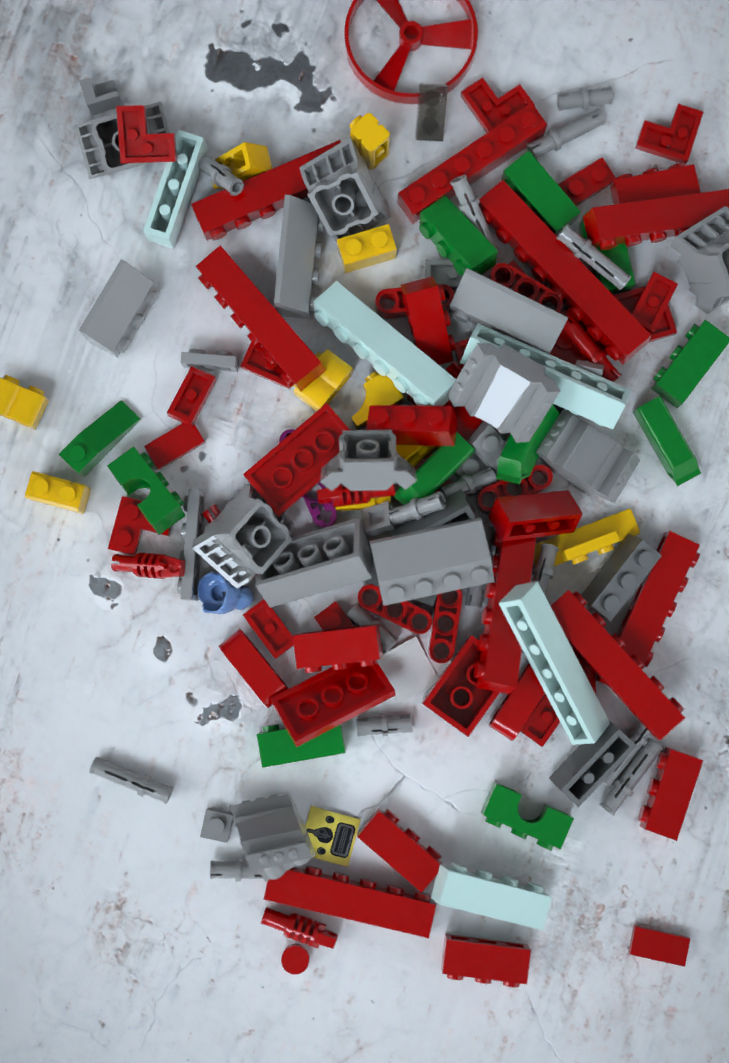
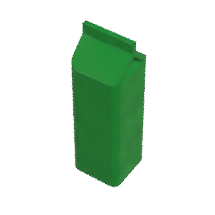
(667, 441)
(520, 458)
(436, 470)

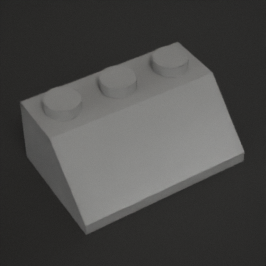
(119, 309)

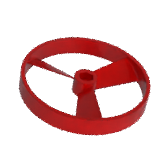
(455, 34)

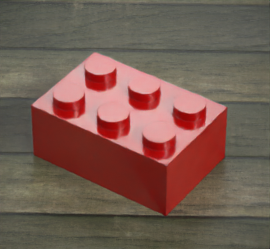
(456, 691)

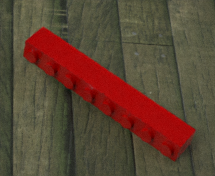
(563, 273)

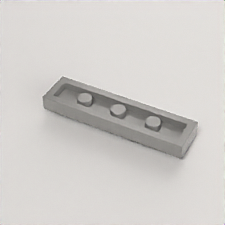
(193, 528)

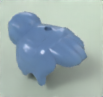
(211, 590)

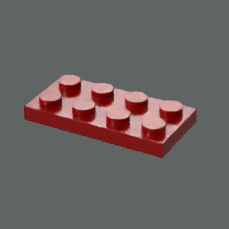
(297, 461)
(331, 699)

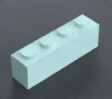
(175, 190)
(490, 896)

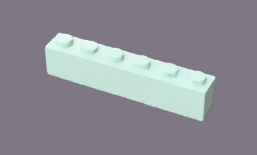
(383, 346)
(580, 390)
(554, 663)

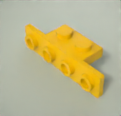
(591, 537)

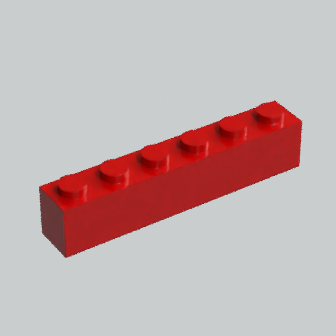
(473, 161)
(258, 199)
(650, 219)
(261, 319)
(656, 597)
(498, 645)
(615, 667)
(354, 900)

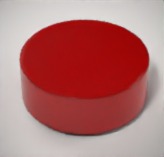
(295, 959)

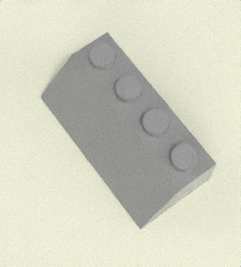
(297, 259)
(506, 312)
(432, 561)
(317, 564)

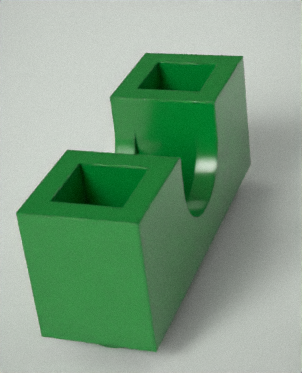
(135, 472)
(549, 827)

